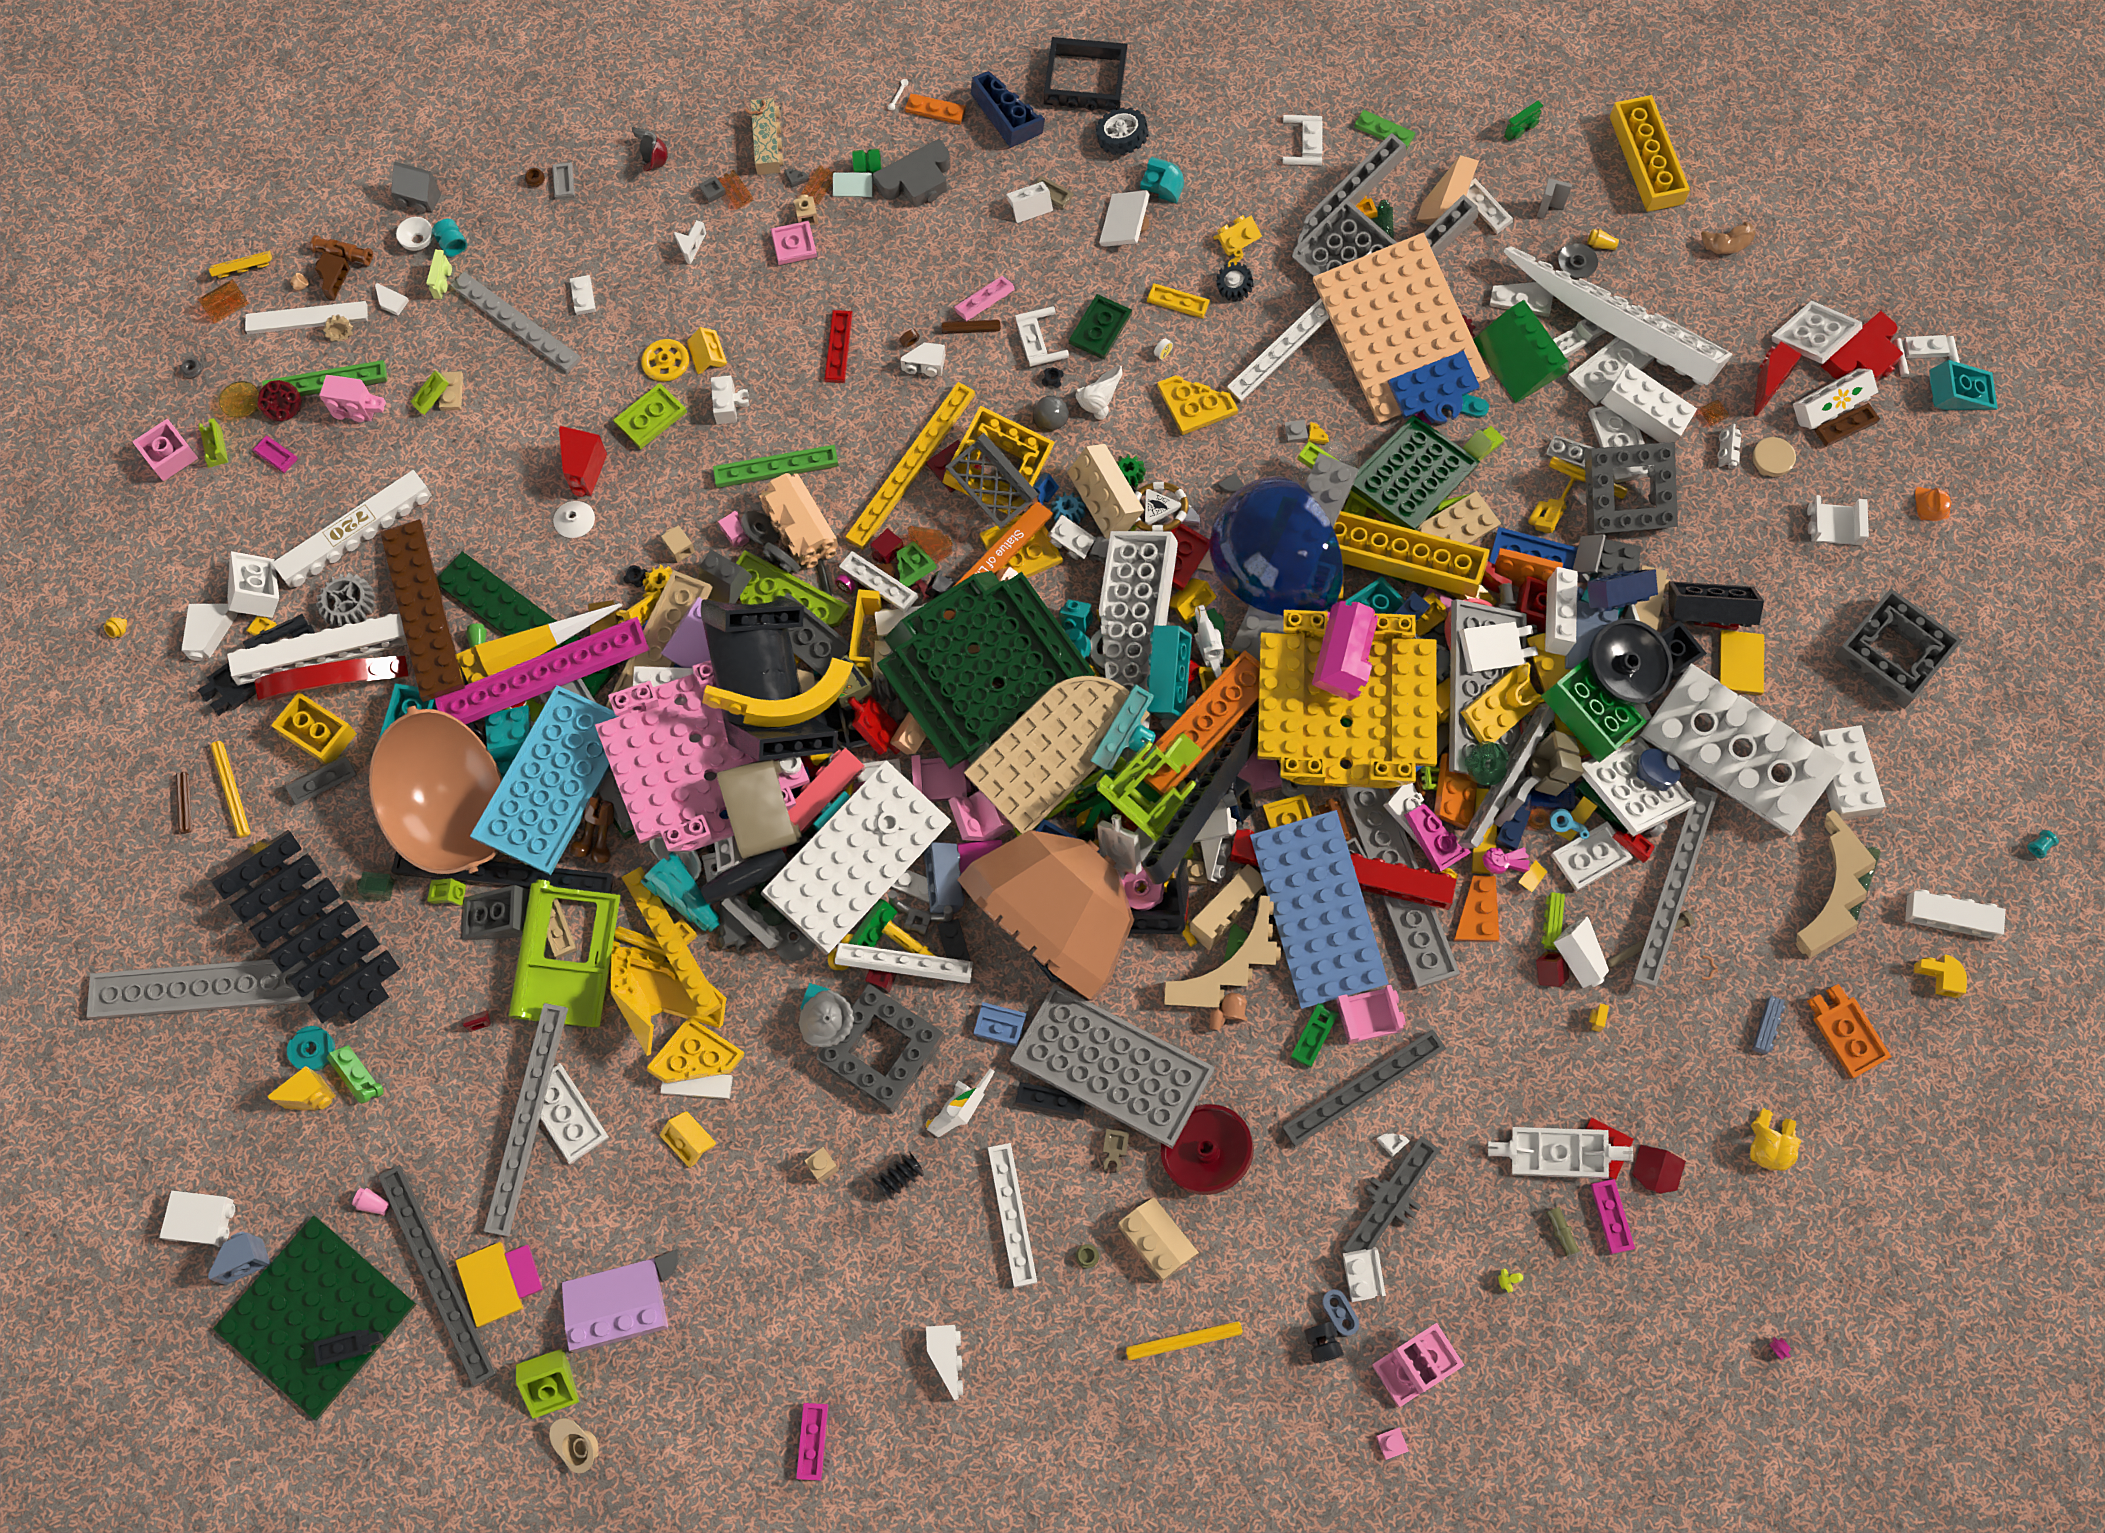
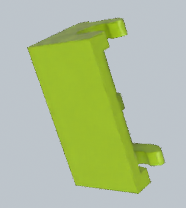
(213, 444)

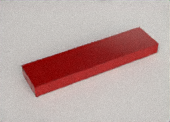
(838, 346)

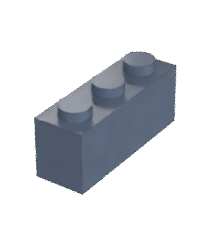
(942, 875)

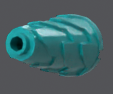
(677, 888)

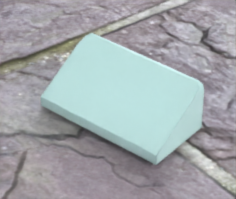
(852, 184)

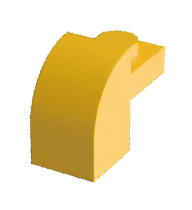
(1949, 974)

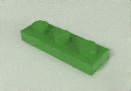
(1383, 128)

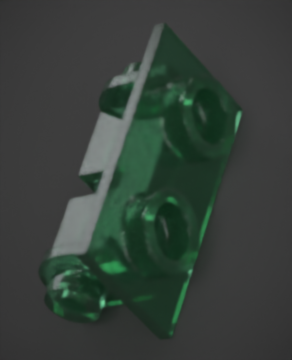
(1385, 217)

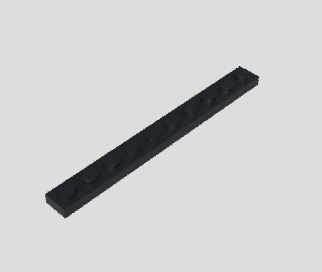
(514, 874)

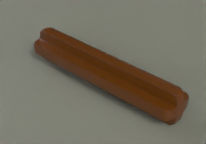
(970, 326)
(183, 802)

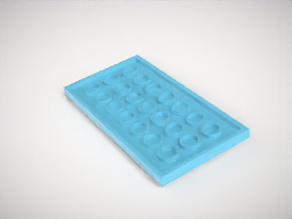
(548, 783)

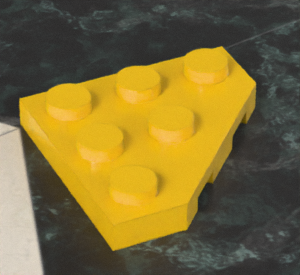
(1195, 404)
(694, 1054)

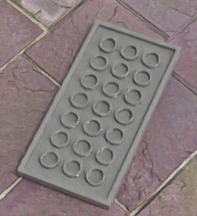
(1468, 686)
(1113, 1065)

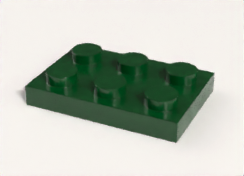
(1100, 326)

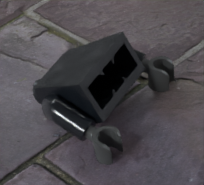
(1240, 801)

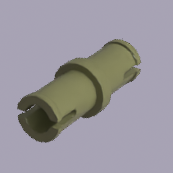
(1563, 1231)

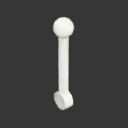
(904, 83)

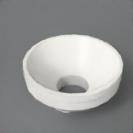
(410, 228)

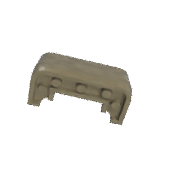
(757, 808)

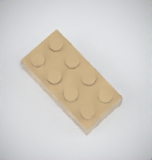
(1105, 490)

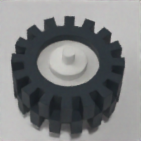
(1234, 281)

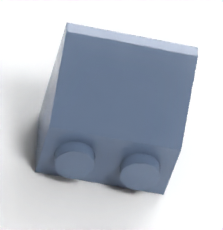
(239, 1258)

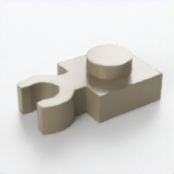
(1115, 1145)

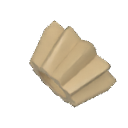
(337, 328)

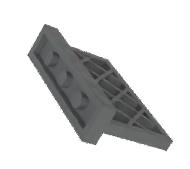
(1005, 468)

